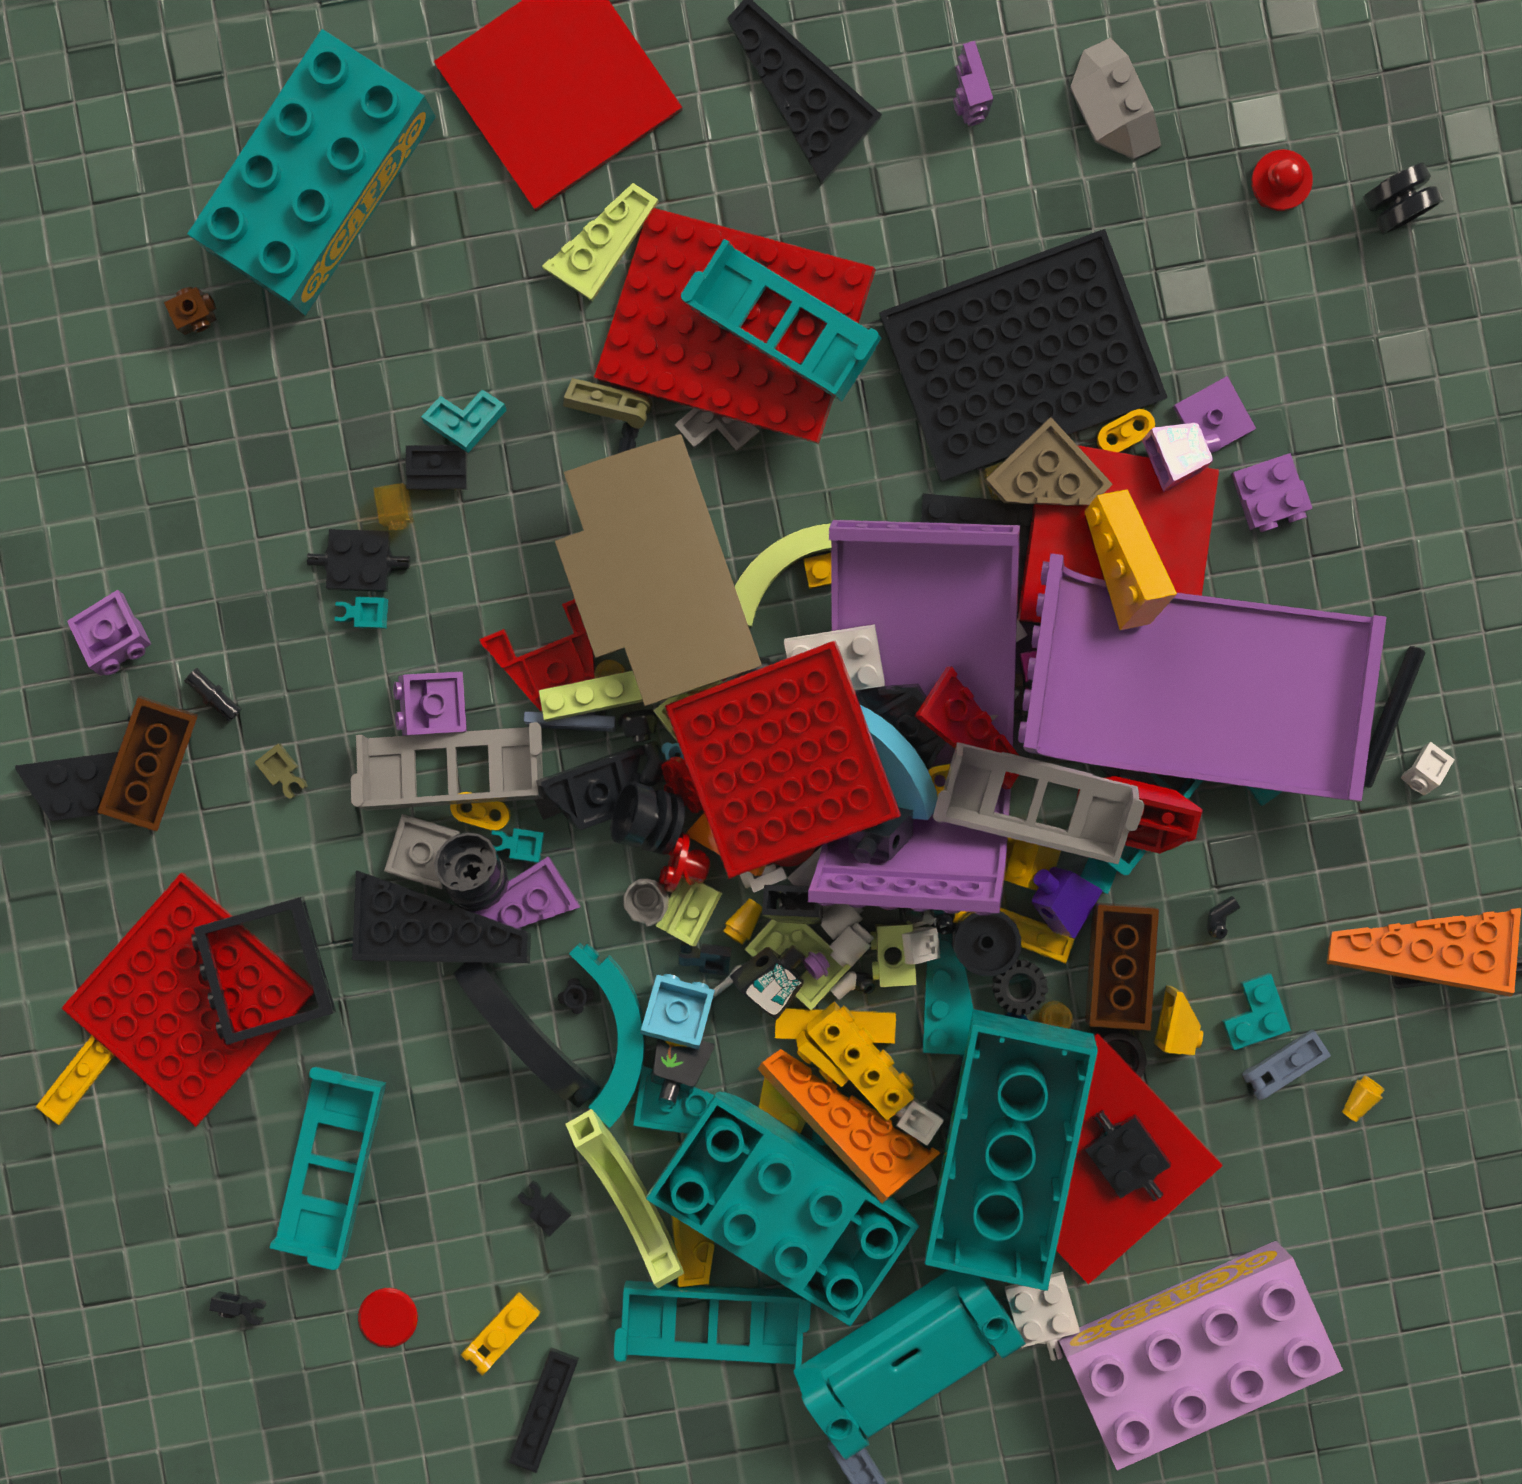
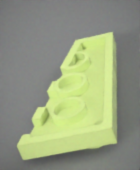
(597, 250)

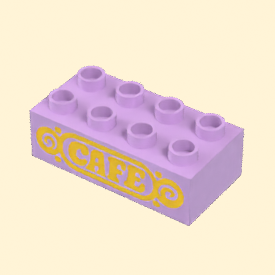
(1200, 1354)

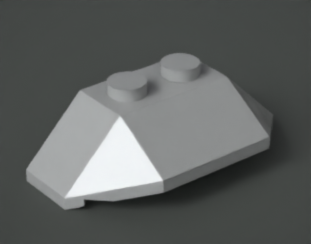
(1114, 101)

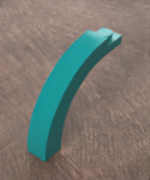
(631, 1044)

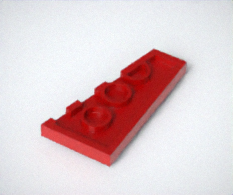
(957, 718)

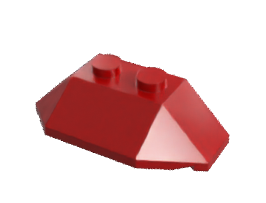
(1165, 820)

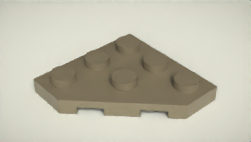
(1048, 472)

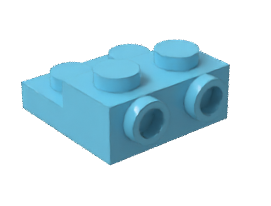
(677, 1011)

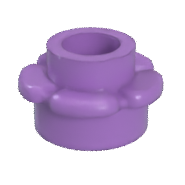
(816, 965)

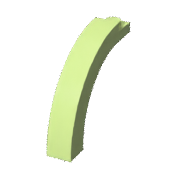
(774, 561)
(629, 1195)

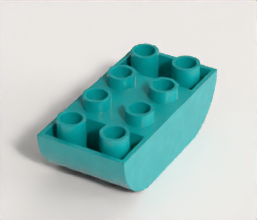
(783, 1206)

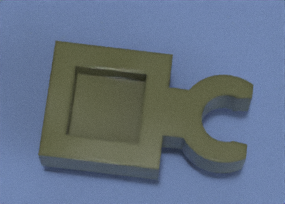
(278, 767)

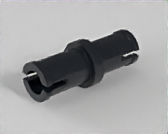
(212, 695)

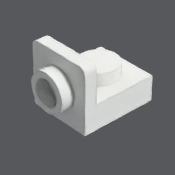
(1428, 769)
(769, 877)
(921, 945)
(919, 1121)

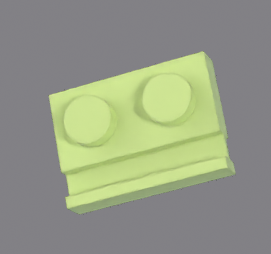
(689, 911)

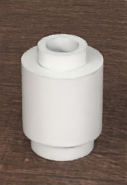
(839, 917)
(851, 945)

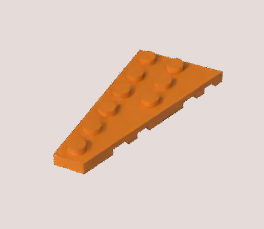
(1449, 951)
(854, 1131)

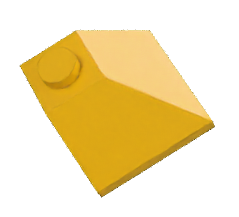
(1177, 1025)

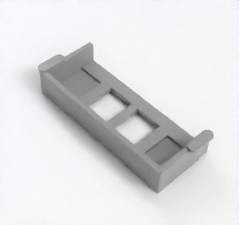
(388, 768)
(1099, 820)

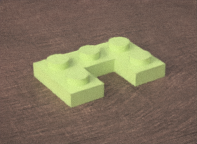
(784, 935)

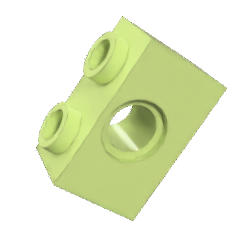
(887, 972)

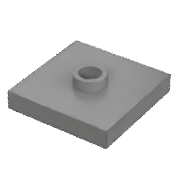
(416, 850)

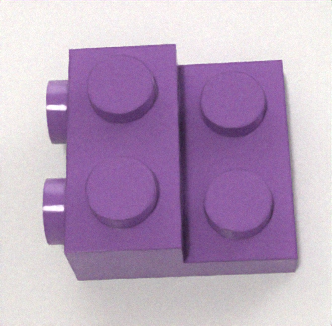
(973, 92)
(1271, 493)
(109, 634)
(430, 703)

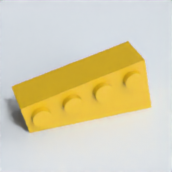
(1128, 560)

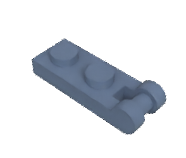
(1287, 1064)

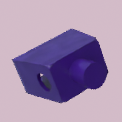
(1064, 900)

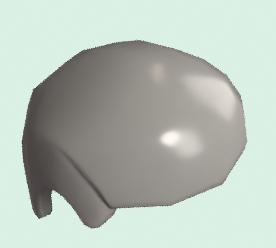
(646, 901)

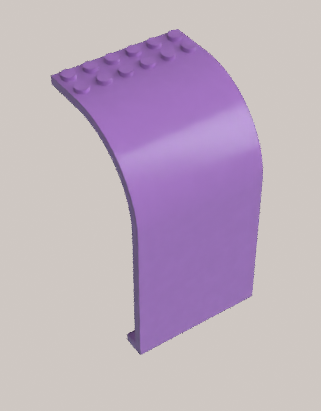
(936, 603)
(1203, 689)

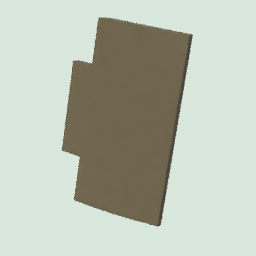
(654, 572)

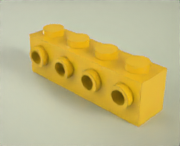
(860, 1060)

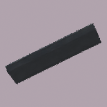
(544, 1410)

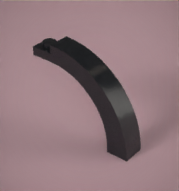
(523, 1035)

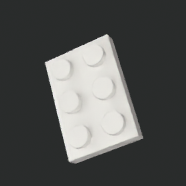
(857, 647)

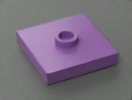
(1217, 411)

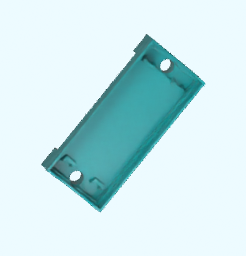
(904, 1358)

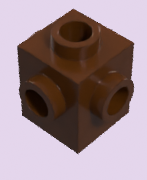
(191, 310)

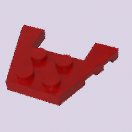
(550, 666)

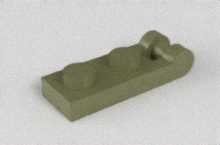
(608, 402)

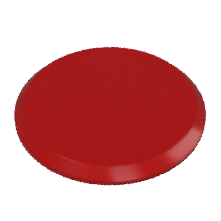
(388, 1317)

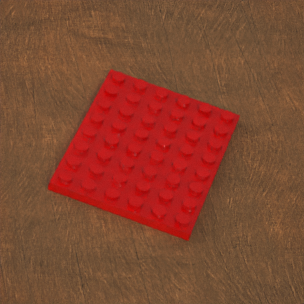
(684, 358)

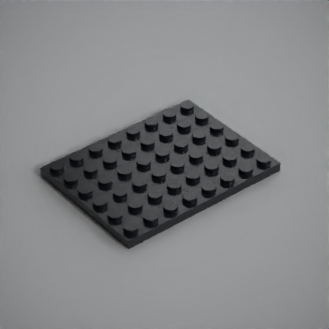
(1020, 348)

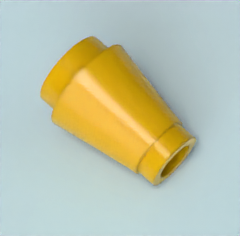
(743, 921)
(1363, 1097)

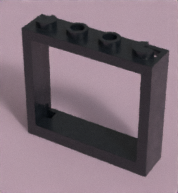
(312, 956)

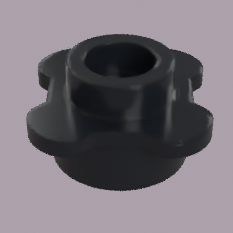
(567, 998)

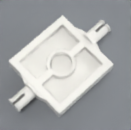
(1043, 1314)

